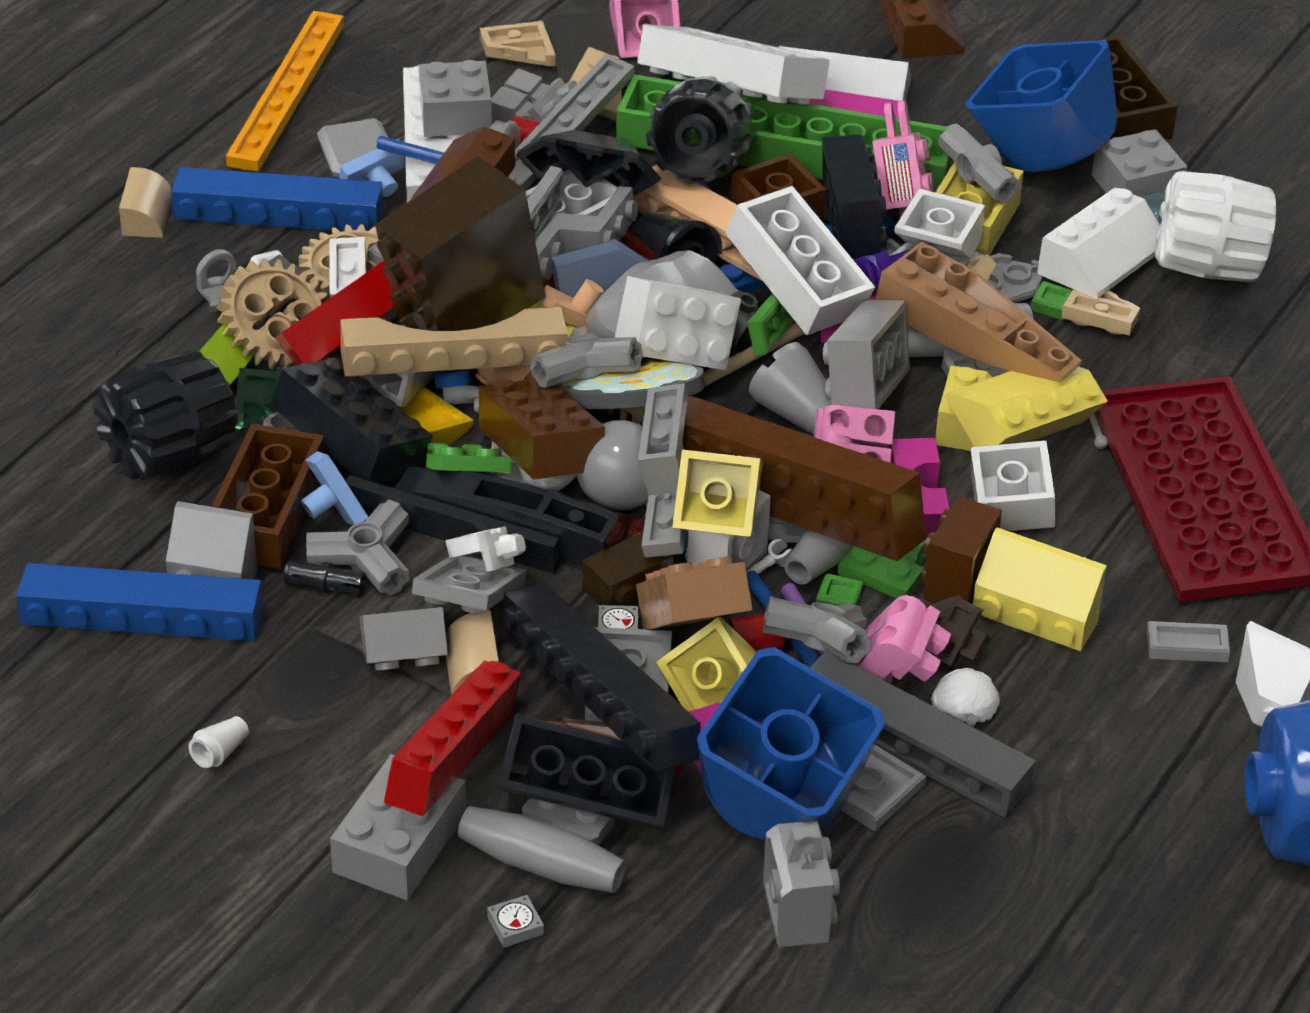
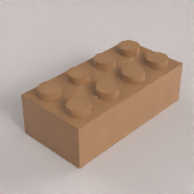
(693, 593)

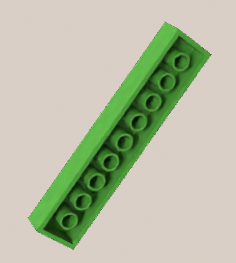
(781, 128)

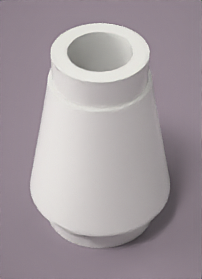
(217, 742)

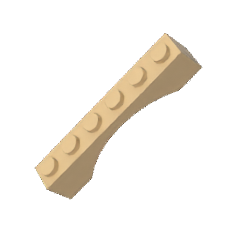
(382, 347)

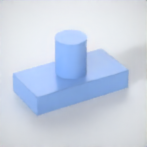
(375, 166)
(331, 492)

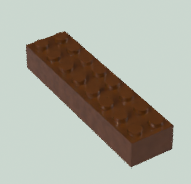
(817, 481)

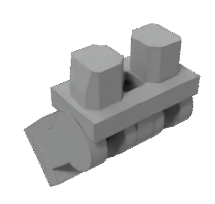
(527, 97)

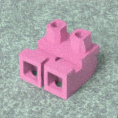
(857, 429)
(901, 639)

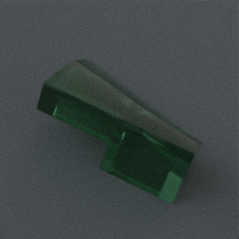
(254, 396)

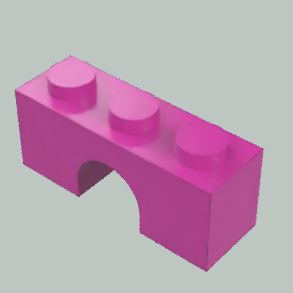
(923, 457)

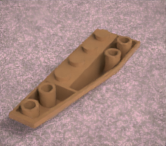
(972, 315)

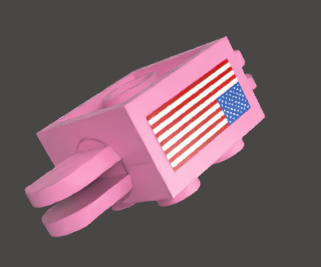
(901, 160)

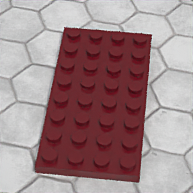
(1206, 489)

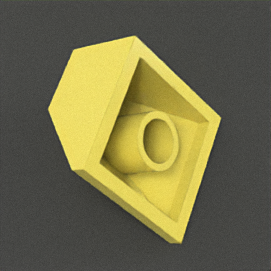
(706, 665)

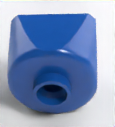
(1048, 104)
(785, 746)
(1280, 782)

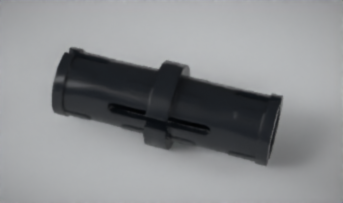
(324, 577)

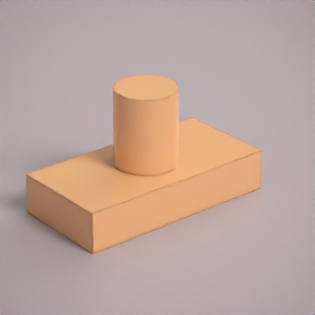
(575, 308)

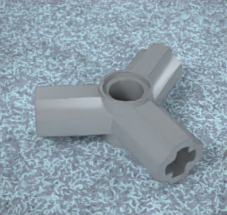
(586, 357)
(366, 547)
(820, 626)

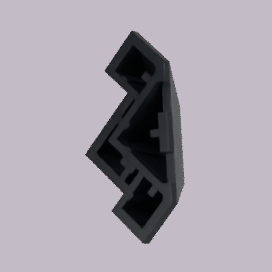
(590, 159)

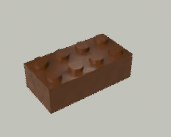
(538, 426)
(270, 482)

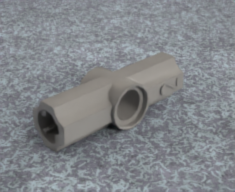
(979, 163)

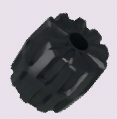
(701, 129)
(166, 414)

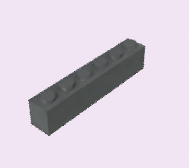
(937, 741)

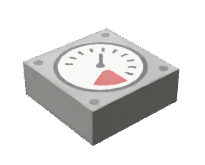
(618, 617)
(515, 921)

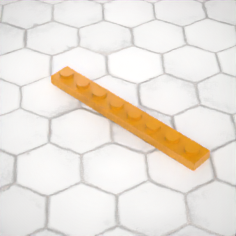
(284, 92)

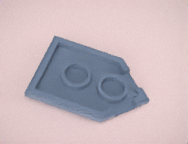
(598, 263)

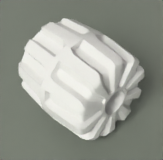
(1215, 227)

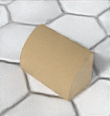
(145, 204)
(468, 644)

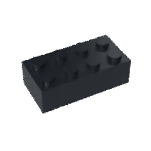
(853, 195)
(357, 421)

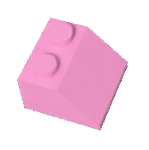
(629, 17)

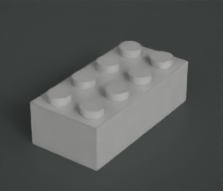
(868, 354)

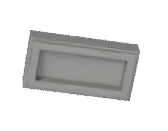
(1188, 641)

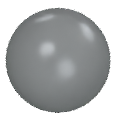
(612, 468)

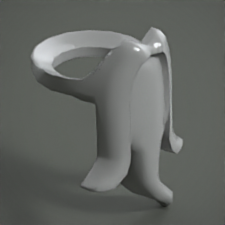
(211, 288)

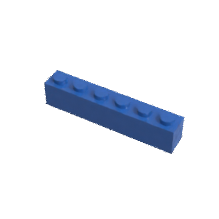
(276, 199)
(140, 602)

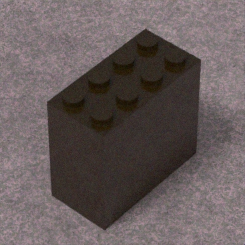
(461, 252)

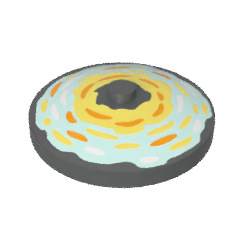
(630, 388)

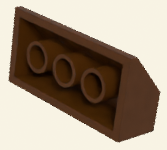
(921, 27)
(484, 142)

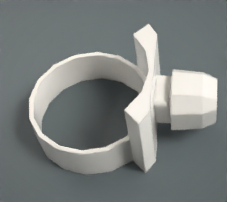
(495, 546)

